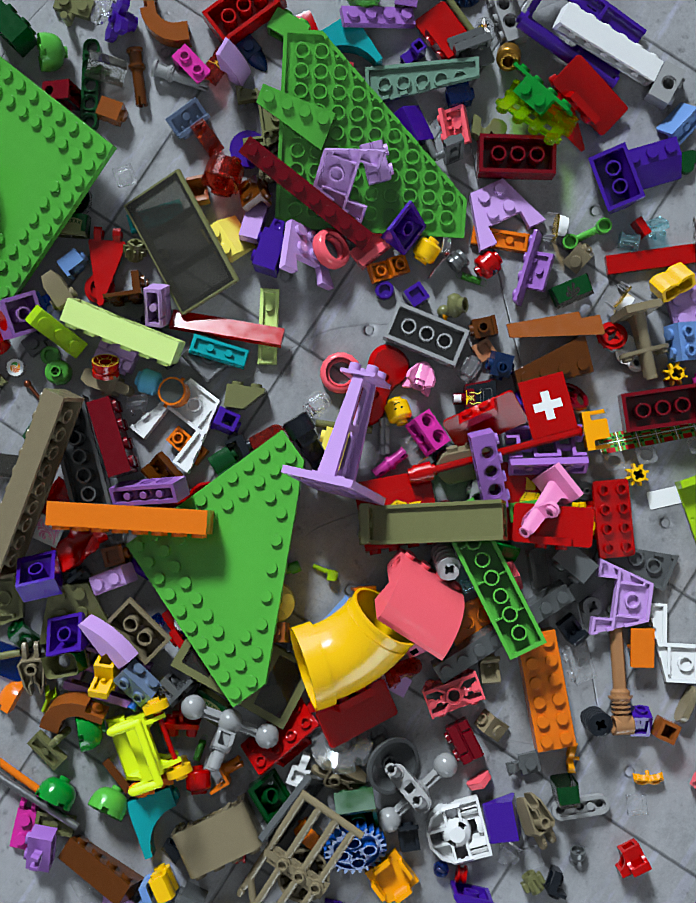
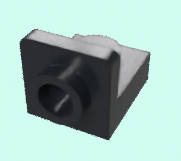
(553, 880)

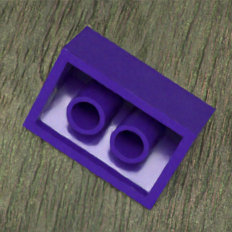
(658, 162)
(617, 178)

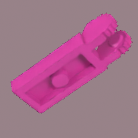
(23, 823)

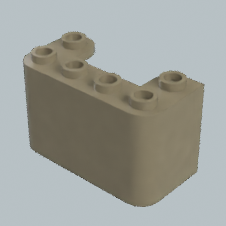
(218, 838)

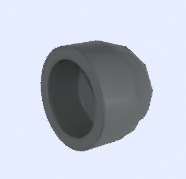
(577, 848)

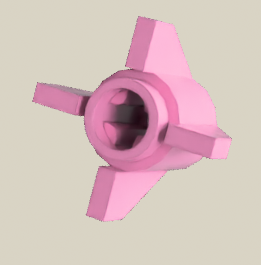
(420, 377)

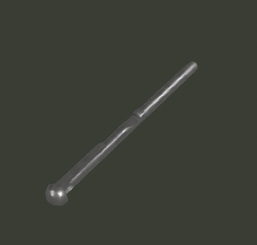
(38, 802)

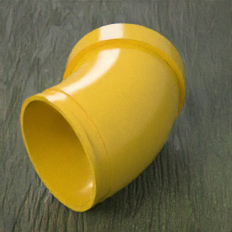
(345, 650)

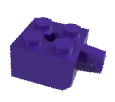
(268, 253)

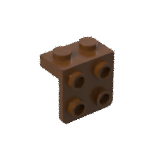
(135, 296)

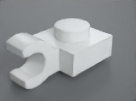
(297, 771)

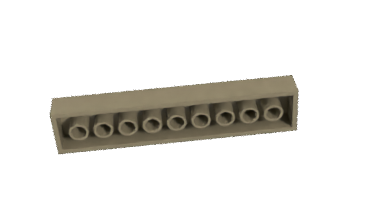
(35, 473)

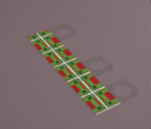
(644, 440)

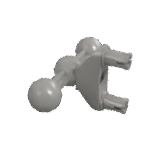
(229, 723)
(415, 791)

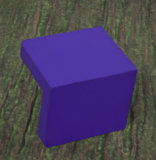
(416, 295)

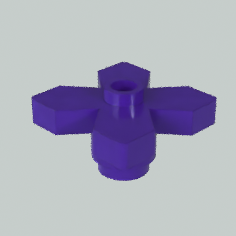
(120, 21)

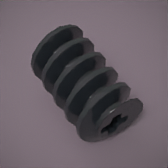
(596, 721)

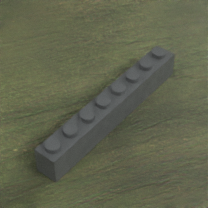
(486, 639)

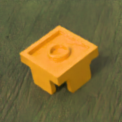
(594, 430)
(392, 877)

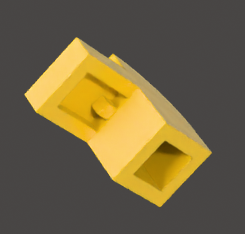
(104, 674)

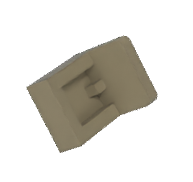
(578, 257)
(489, 670)
(491, 725)

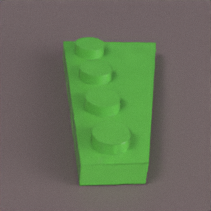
(301, 116)

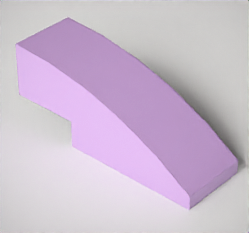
(233, 63)
(254, 222)
(108, 641)

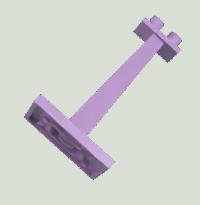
(345, 482)

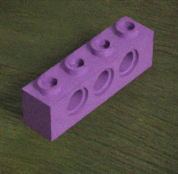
(478, 441)
(149, 491)

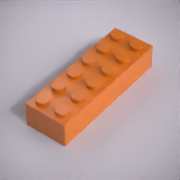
(546, 695)

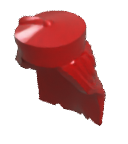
(78, 547)

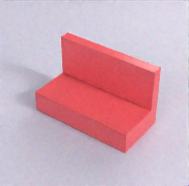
(371, 252)

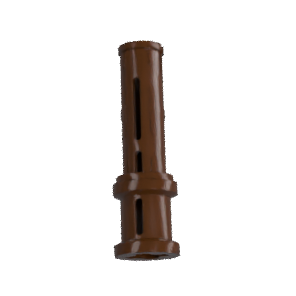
(137, 67)

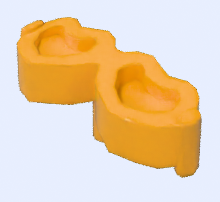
(570, 757)
(647, 778)

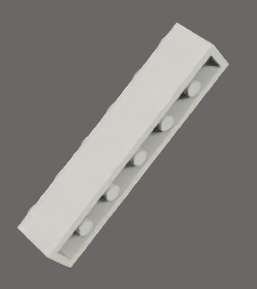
(607, 44)

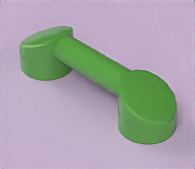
(601, 227)

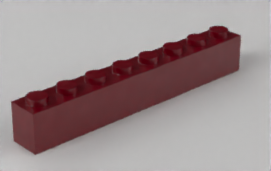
(305, 192)

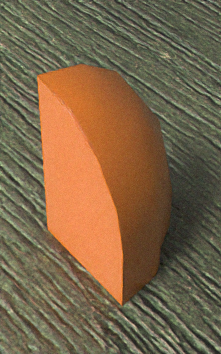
(10, 695)

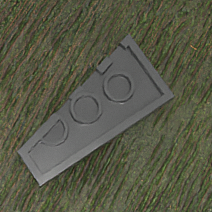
(646, 564)

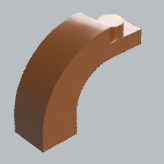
(167, 33)
(72, 705)

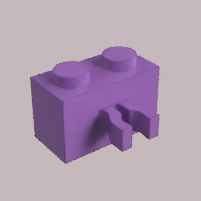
(40, 848)

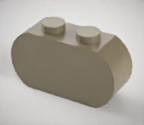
(461, 473)

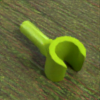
(332, 575)
(49, 695)

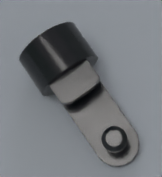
(302, 431)

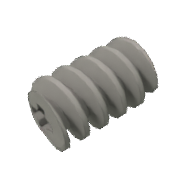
(445, 561)

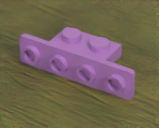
(535, 269)

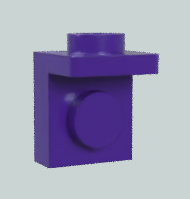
(643, 720)

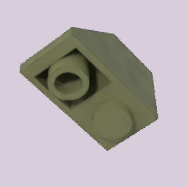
(241, 396)

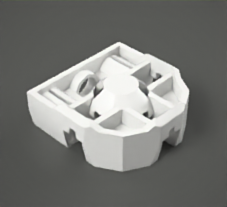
(476, 844)

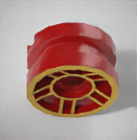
(105, 367)

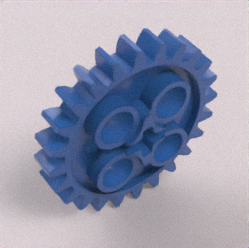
(359, 853)

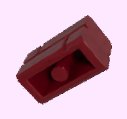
(464, 741)

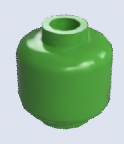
(59, 378)

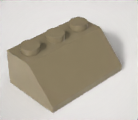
(139, 630)

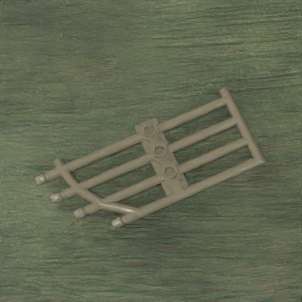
(291, 867)

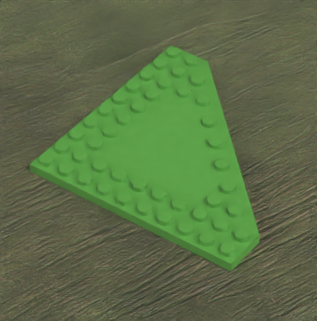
(323, 76)
(44, 173)
(232, 582)

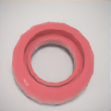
(322, 253)
(325, 372)

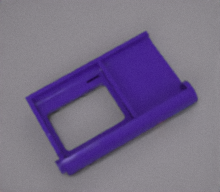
(604, 12)

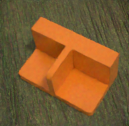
(642, 647)

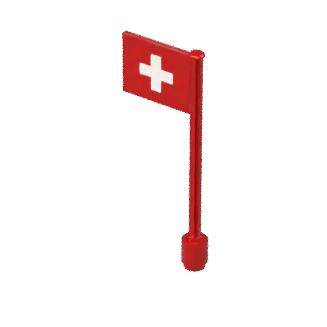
(547, 415)

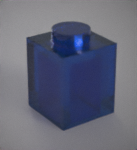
(459, 94)

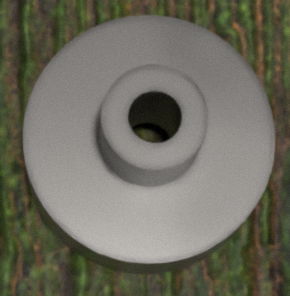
(585, 485)

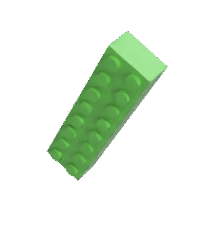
(500, 596)

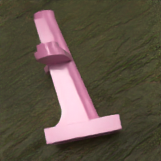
(556, 490)

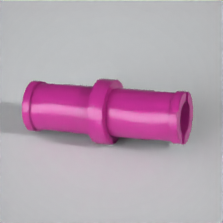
(390, 463)

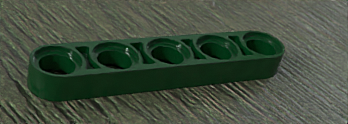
(86, 94)

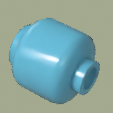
(148, 381)

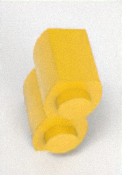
(672, 282)
(163, 883)

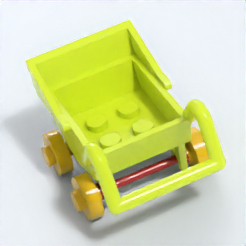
(138, 751)

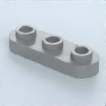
(588, 807)

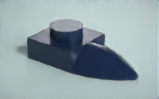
(252, 53)

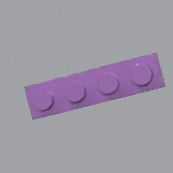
(377, 17)

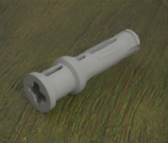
(171, 74)

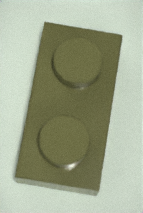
(46, 819)

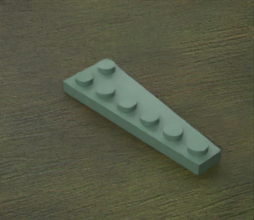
(409, 79)

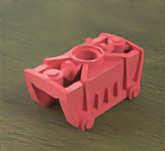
(453, 684)

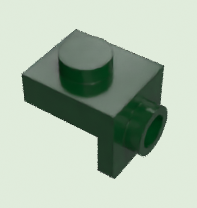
(20, 633)

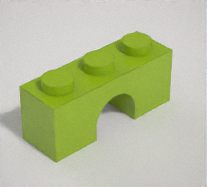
(56, 331)

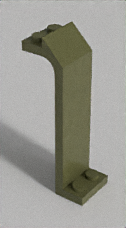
(432, 522)

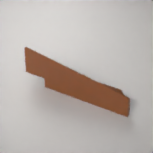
(559, 325)

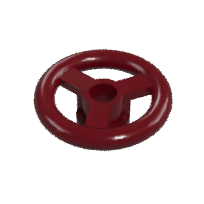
(573, 396)

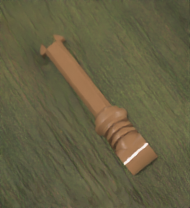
(620, 696)

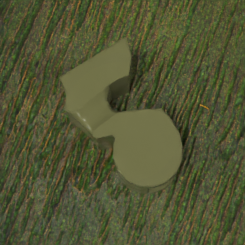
(496, 126)

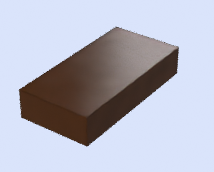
(116, 774)

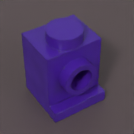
(229, 416)

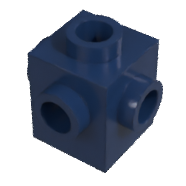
(499, 365)

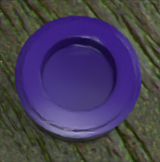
(384, 290)

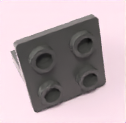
(473, 44)
(173, 685)

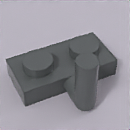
(452, 149)

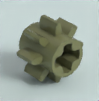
(134, 250)
(533, 882)

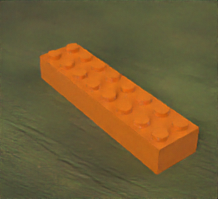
(125, 518)

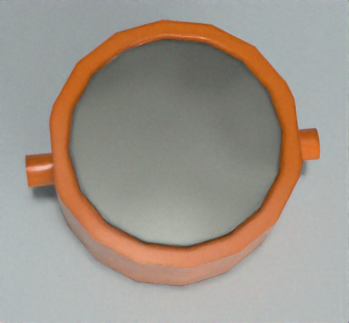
(174, 392)
(312, 836)

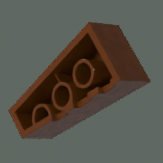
(570, 358)
(100, 869)

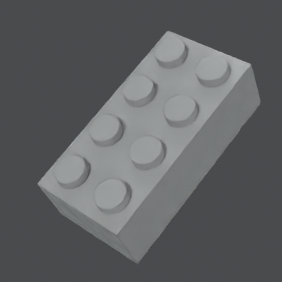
(426, 335)

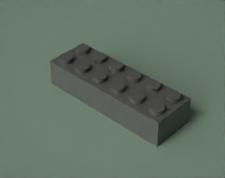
(83, 463)

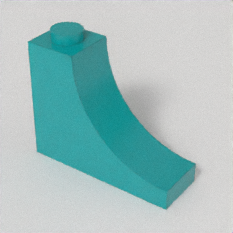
(353, 41)
(147, 811)

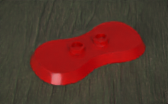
(395, 365)

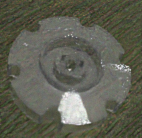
(343, 757)

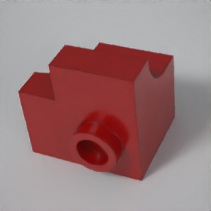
(632, 859)

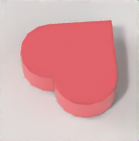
(479, 781)

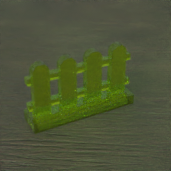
(554, 116)

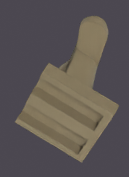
(636, 316)

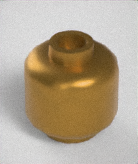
(507, 56)

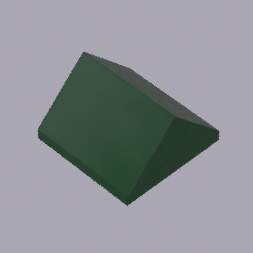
(268, 794)

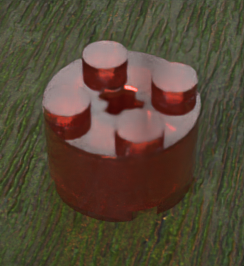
(223, 174)

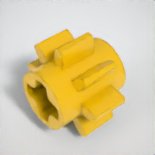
(680, 374)
(641, 472)

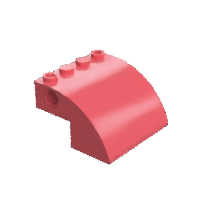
(420, 604)

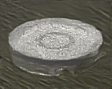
(101, 11)

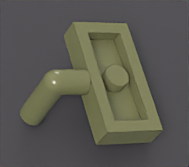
(74, 8)
(48, 748)

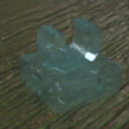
(657, 225)

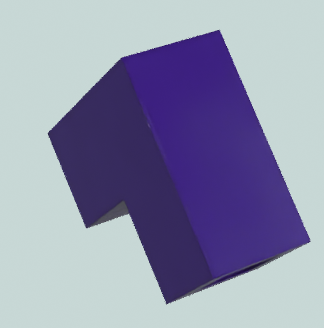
(415, 53)

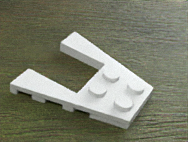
(197, 413)
(675, 659)

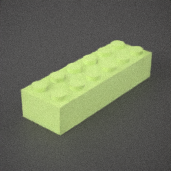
(121, 330)

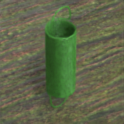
(470, 278)
(199, 750)

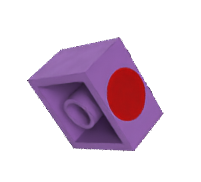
(13, 314)

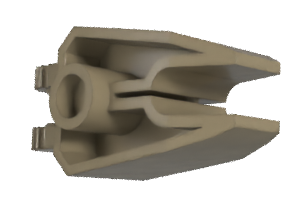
(57, 289)
(109, 388)
(31, 668)
(340, 781)
(536, 819)

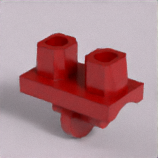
(177, 721)

